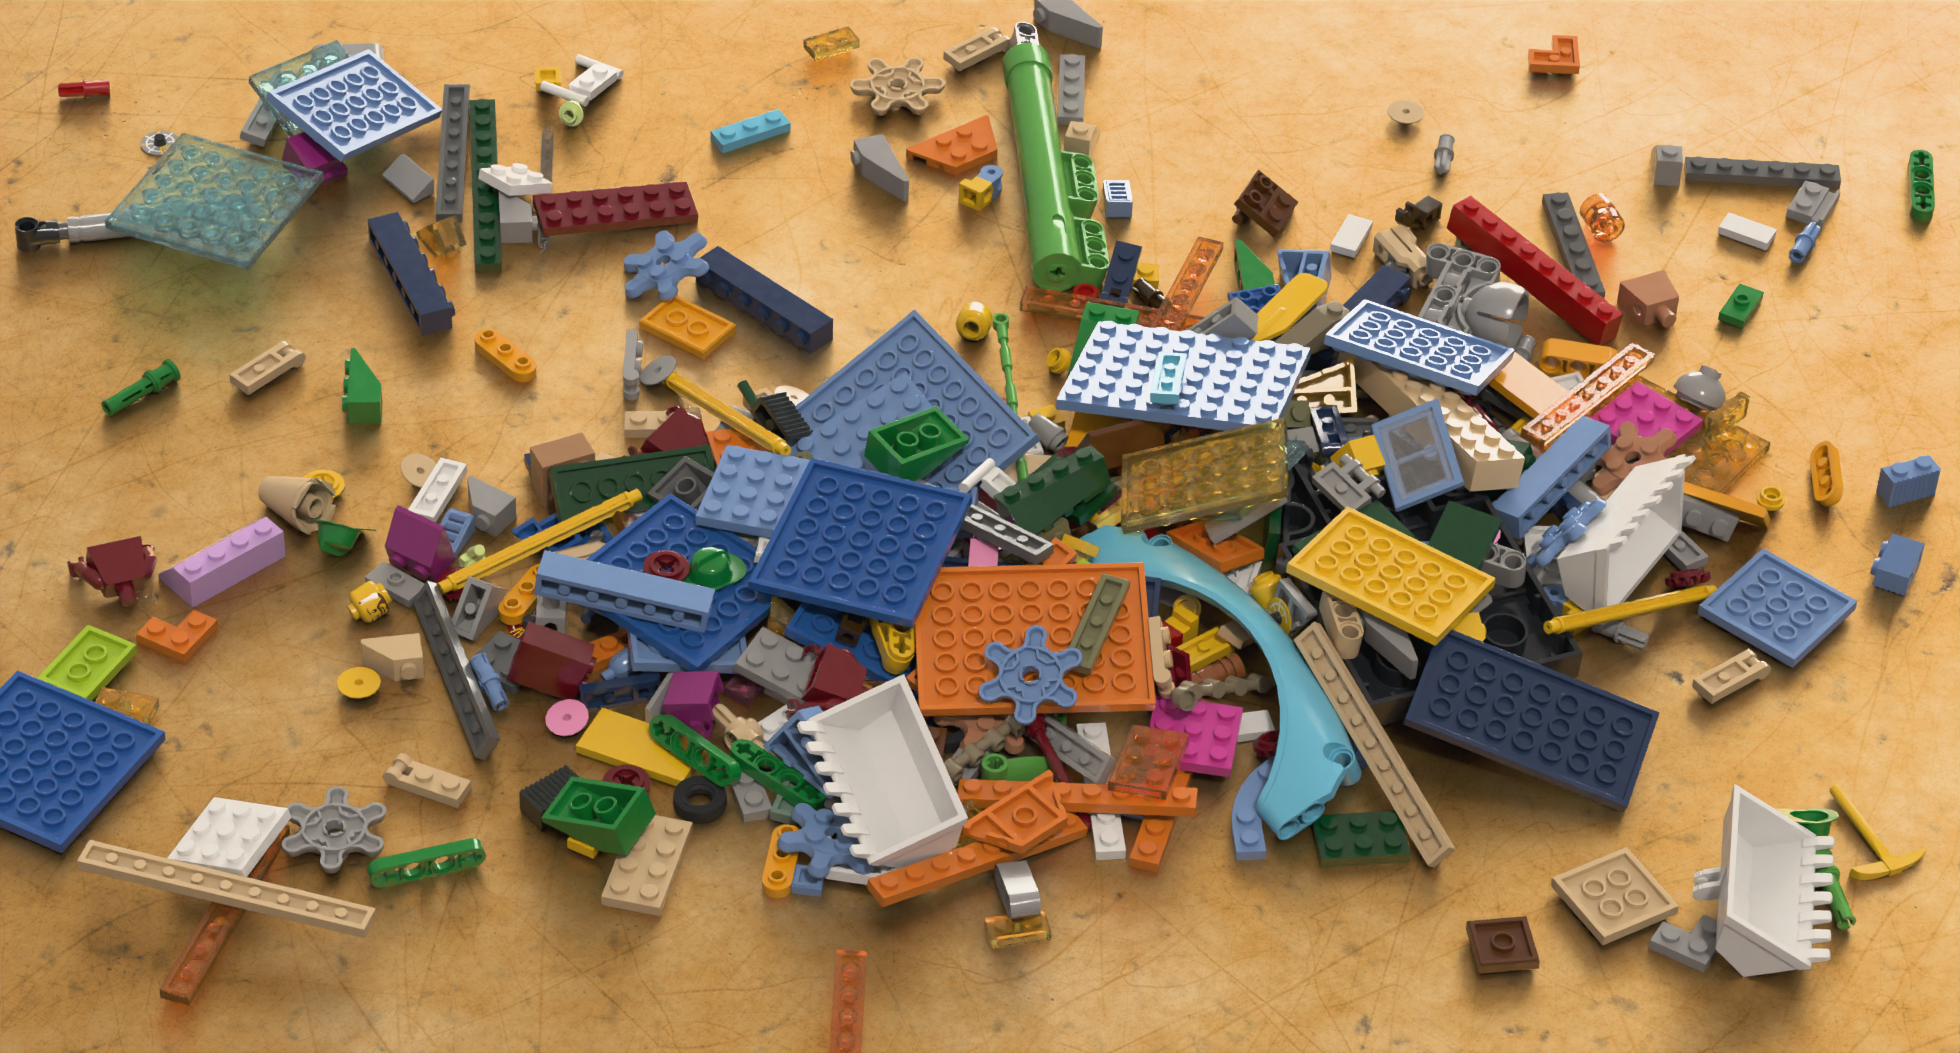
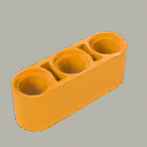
(1567, 357)

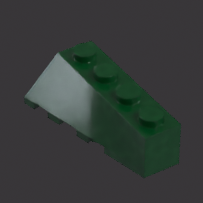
(1054, 491)

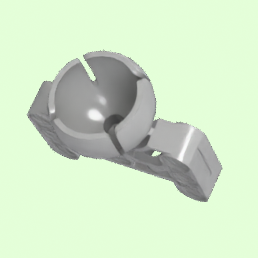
(1470, 293)

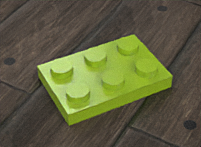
(89, 662)

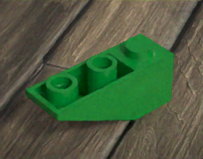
(363, 391)

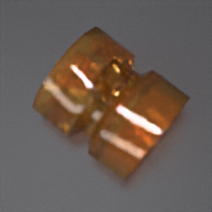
(1602, 218)

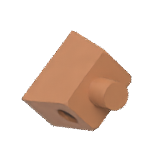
(1650, 298)

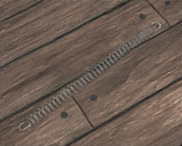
(551, 156)

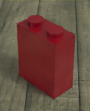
(551, 662)

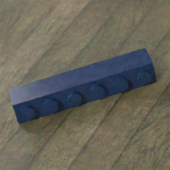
(410, 273)
(1385, 288)
(766, 301)

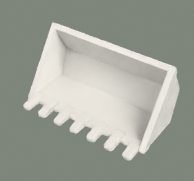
(1626, 536)
(886, 776)
(1767, 889)

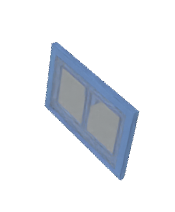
(1417, 455)

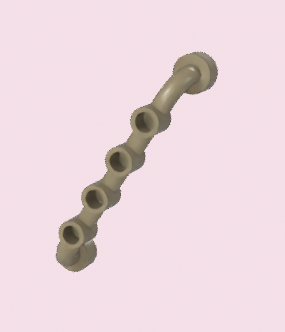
(1188, 693)
(974, 753)

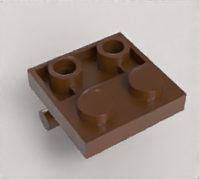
(1264, 204)

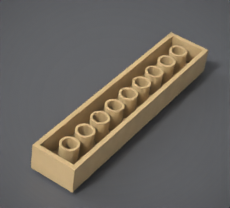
(1481, 452)

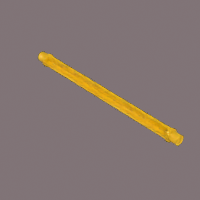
(727, 414)
(540, 540)
(1628, 609)

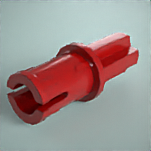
(84, 88)

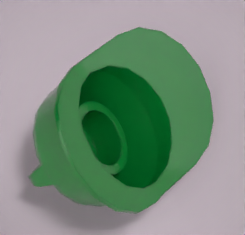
(337, 538)
(715, 568)
(1814, 819)

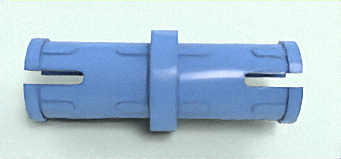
(489, 682)

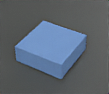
(806, 884)

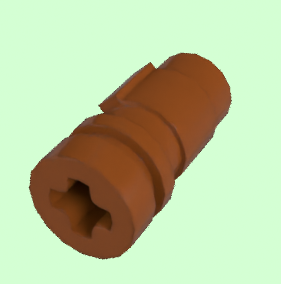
(1221, 669)

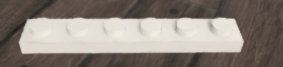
(1106, 827)

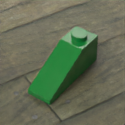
(1250, 269)

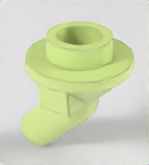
(571, 113)
(472, 555)

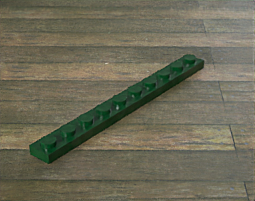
(485, 197)

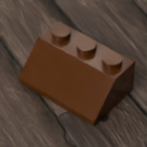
(1123, 439)

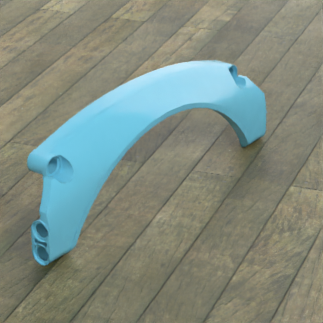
(1312, 741)

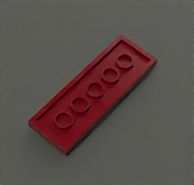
(615, 208)

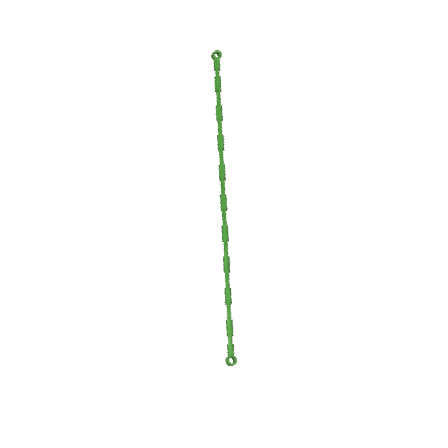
(1001, 325)

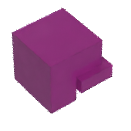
(306, 152)
(692, 698)

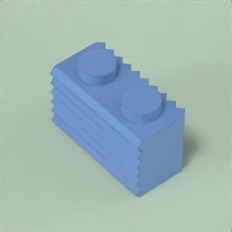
(1908, 480)
(1897, 564)

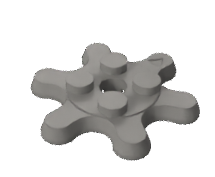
(333, 815)

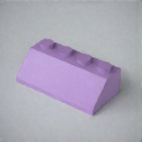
(226, 562)

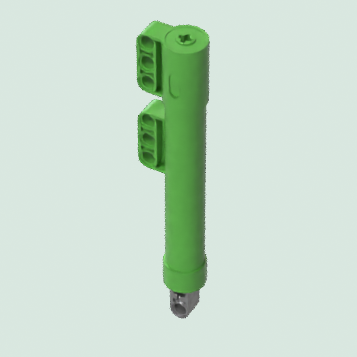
(1056, 184)

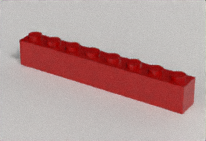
(1535, 271)

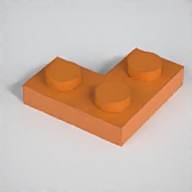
(1561, 59)
(178, 641)

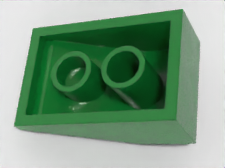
(1097, 312)
(914, 444)
(601, 813)

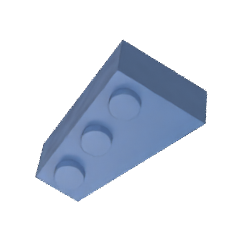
(1305, 261)
(791, 747)

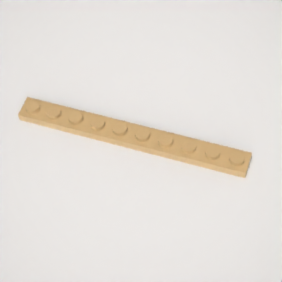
(1374, 745)
(227, 888)

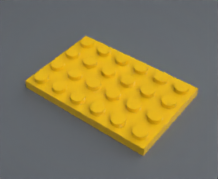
(1391, 575)

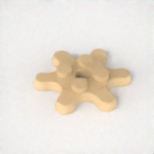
(889, 80)

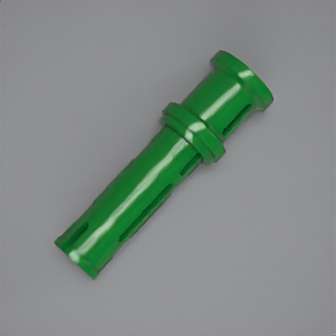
(150, 383)

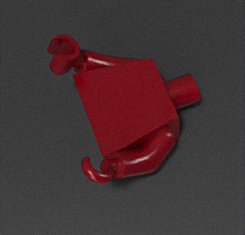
(677, 432)
(117, 568)
(832, 681)

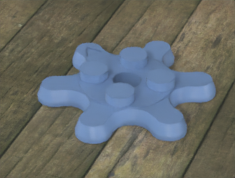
(665, 278)
(1568, 531)
(1030, 657)
(814, 841)

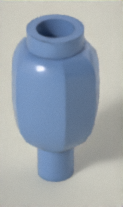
(619, 666)

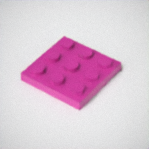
(1649, 413)
(1211, 732)

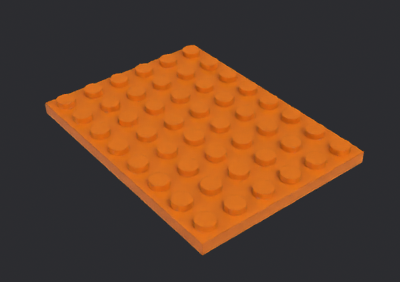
(998, 605)

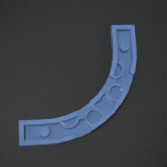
(1246, 822)

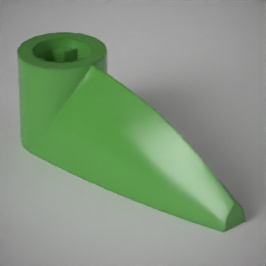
(1027, 768)

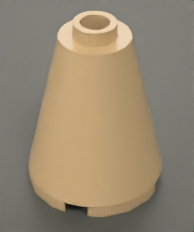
(298, 500)

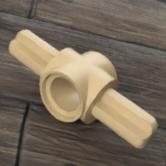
(738, 728)

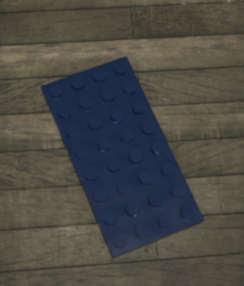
(1532, 719)

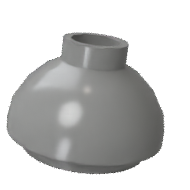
(1702, 388)

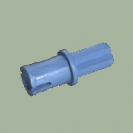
(1804, 242)

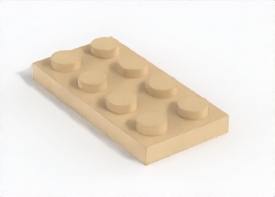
(648, 871)

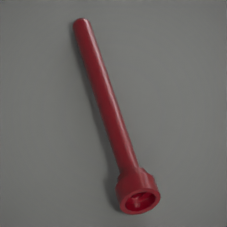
(1037, 731)

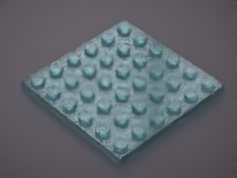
(214, 201)

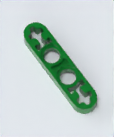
(1921, 185)
(693, 754)
(753, 756)
(426, 858)

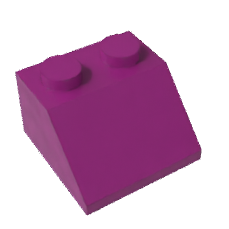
(418, 545)

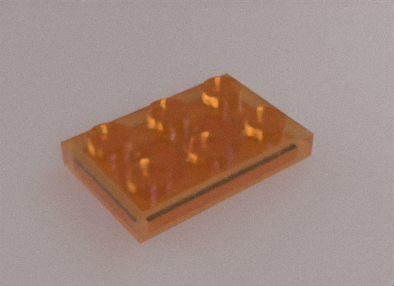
(1148, 762)

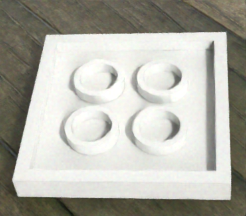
(231, 835)

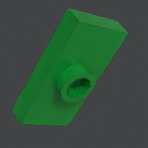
(1740, 305)

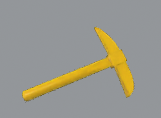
(1889, 863)

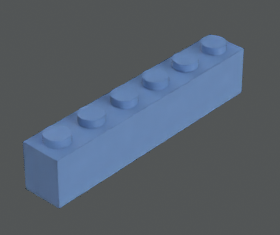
(1553, 475)
(624, 591)

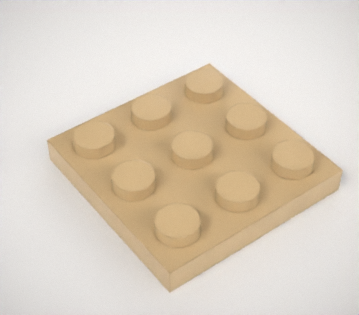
(1614, 896)

